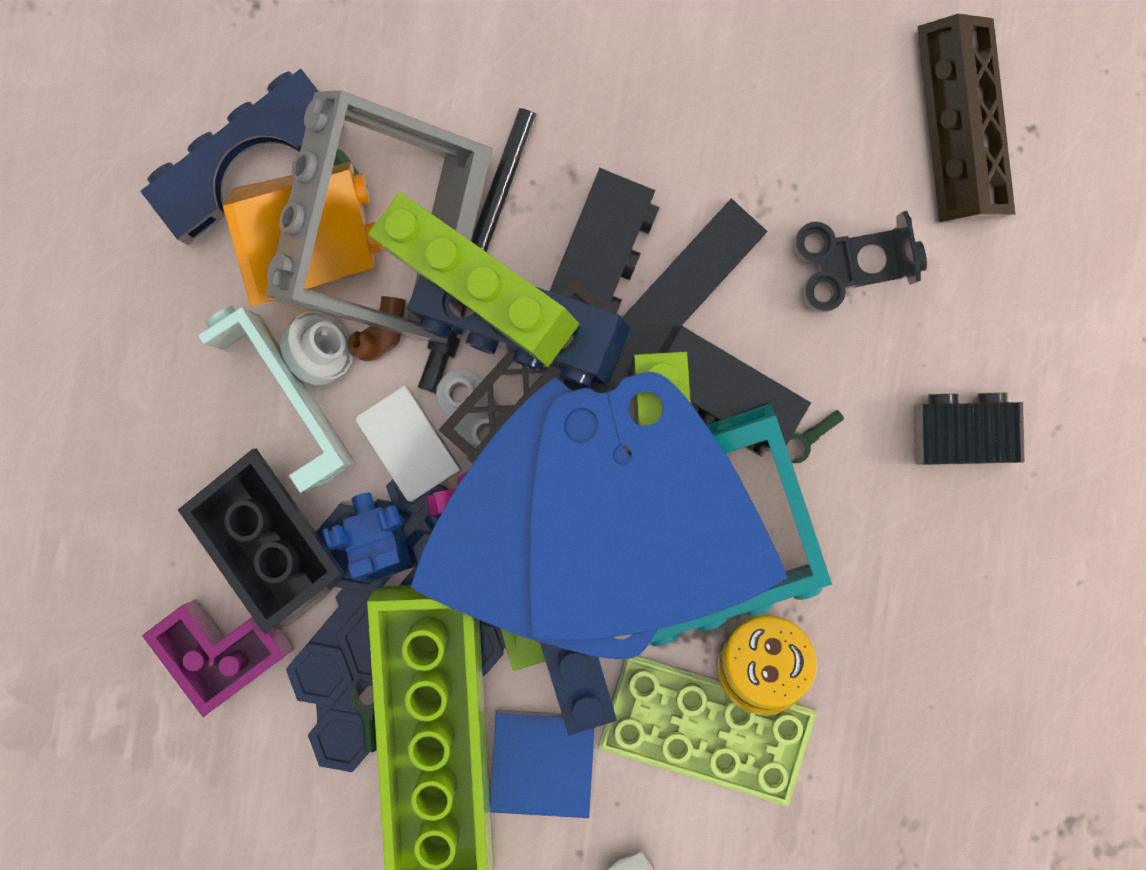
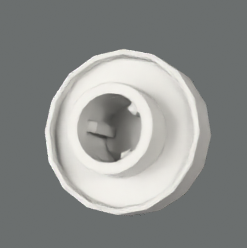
(316, 348)

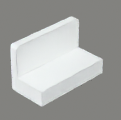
(408, 443)

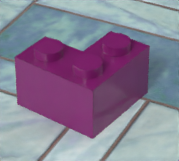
(208, 664)

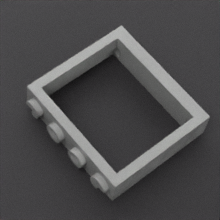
(299, 221)

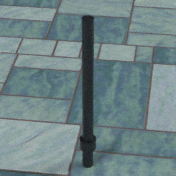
(483, 234)

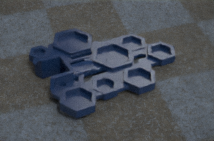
(341, 651)

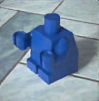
(371, 540)

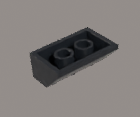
(262, 543)

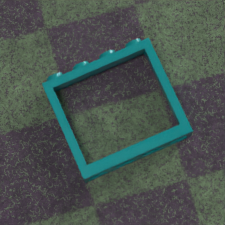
(803, 581)

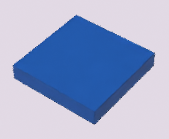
(540, 766)

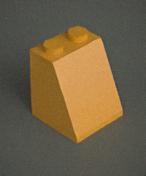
(341, 239)

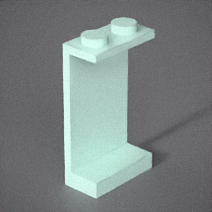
(229, 327)

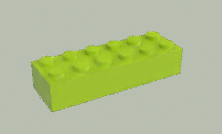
(429, 733)

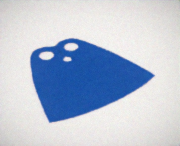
(639, 538)
(482, 539)

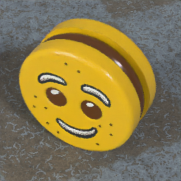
(767, 665)

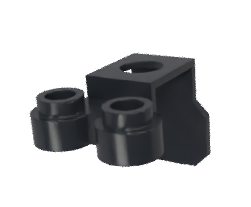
(839, 262)

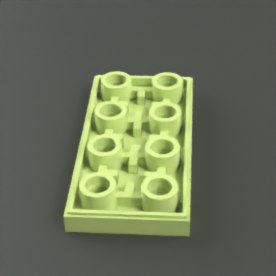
(697, 731)

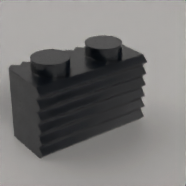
(969, 431)

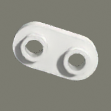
(472, 423)

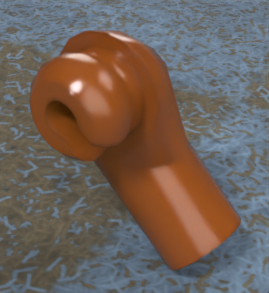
(375, 342)

